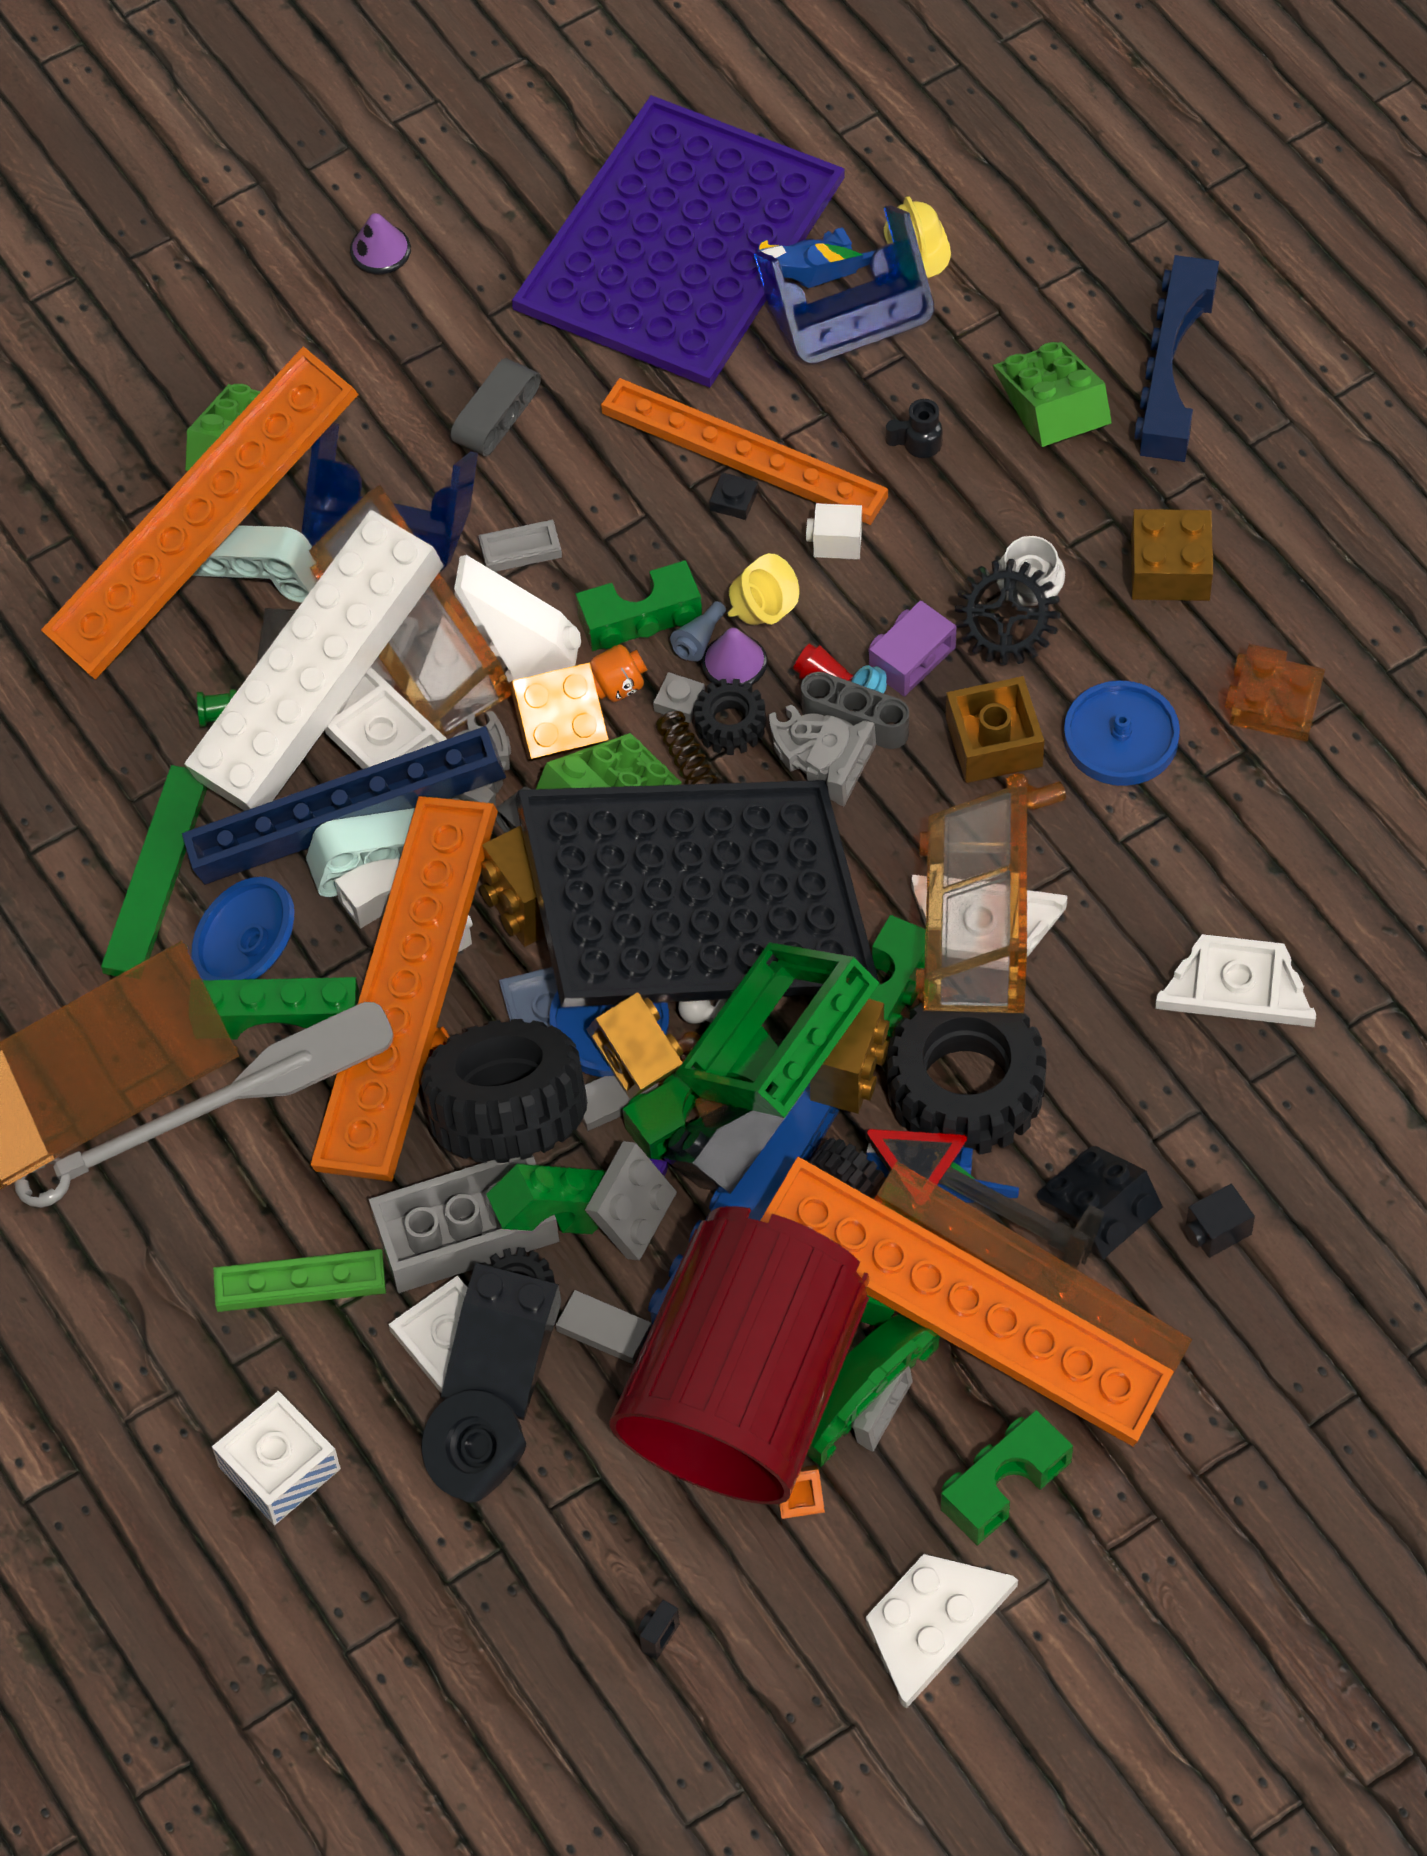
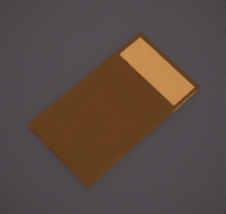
(106, 1059)

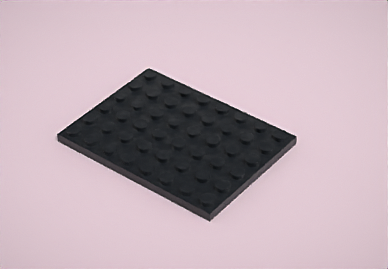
(686, 886)

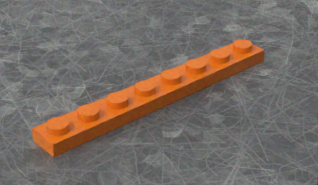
(742, 449)

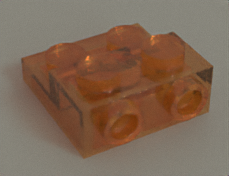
(1274, 693)

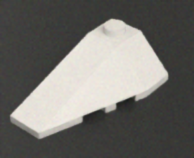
(520, 626)

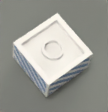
(276, 1457)

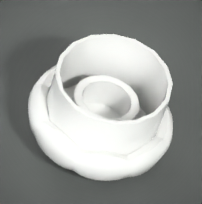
(1042, 557)

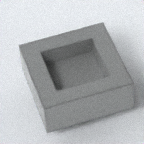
(678, 695)

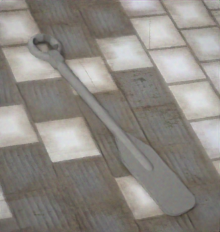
(277, 1071)

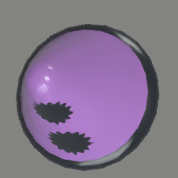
(380, 246)
(734, 657)

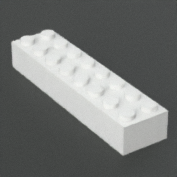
(314, 663)

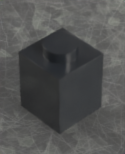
(1219, 1221)

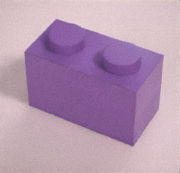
(913, 647)

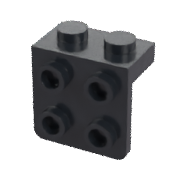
(1109, 1185)

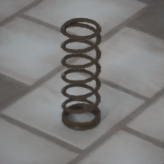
(666, 732)

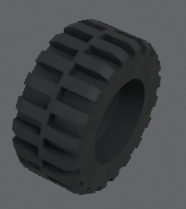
(504, 1090)
(981, 1117)

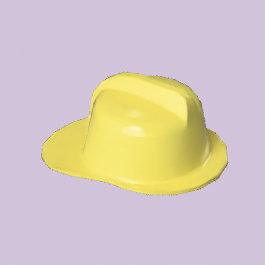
(929, 235)
(764, 591)

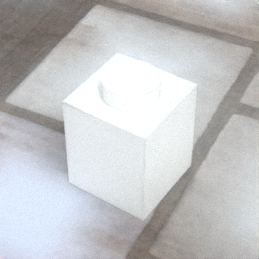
(836, 531)

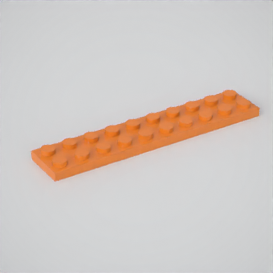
(199, 512)
(409, 981)
(979, 1306)

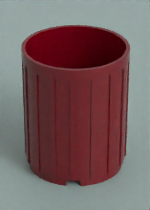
(743, 1356)

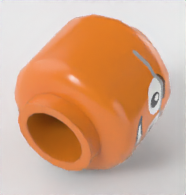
(617, 673)

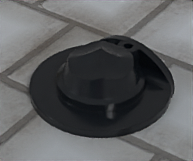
(472, 1444)

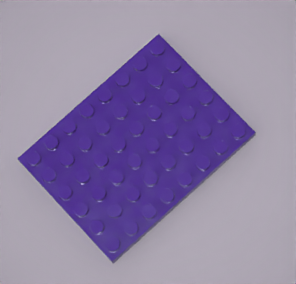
(669, 238)

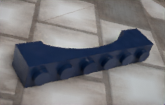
(1167, 422)

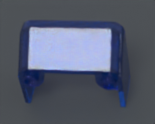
(861, 315)
(336, 488)

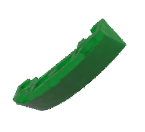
(867, 1374)

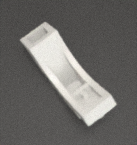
(367, 891)

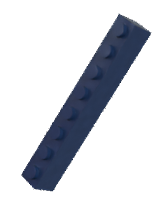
(393, 785)

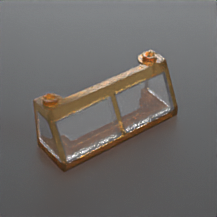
(437, 650)
(976, 905)

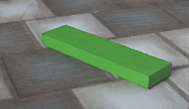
(299, 1280)

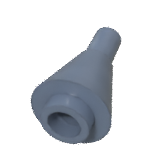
(692, 638)

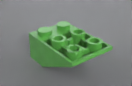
(1054, 393)
(216, 420)
(608, 764)

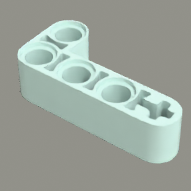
(265, 553)
(355, 841)

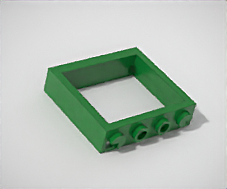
(805, 1047)

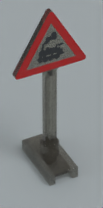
(932, 1158)

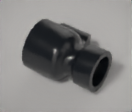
(920, 433)

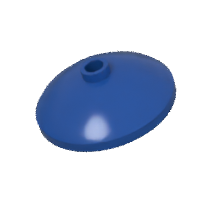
(243, 930)

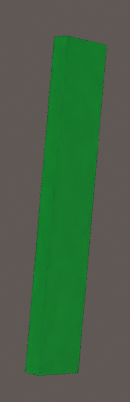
(155, 872)

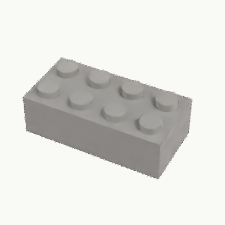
(449, 1225)

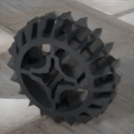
(1008, 593)

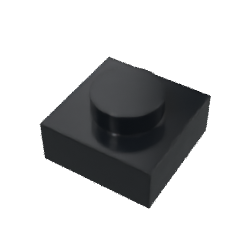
(733, 496)
(658, 1629)

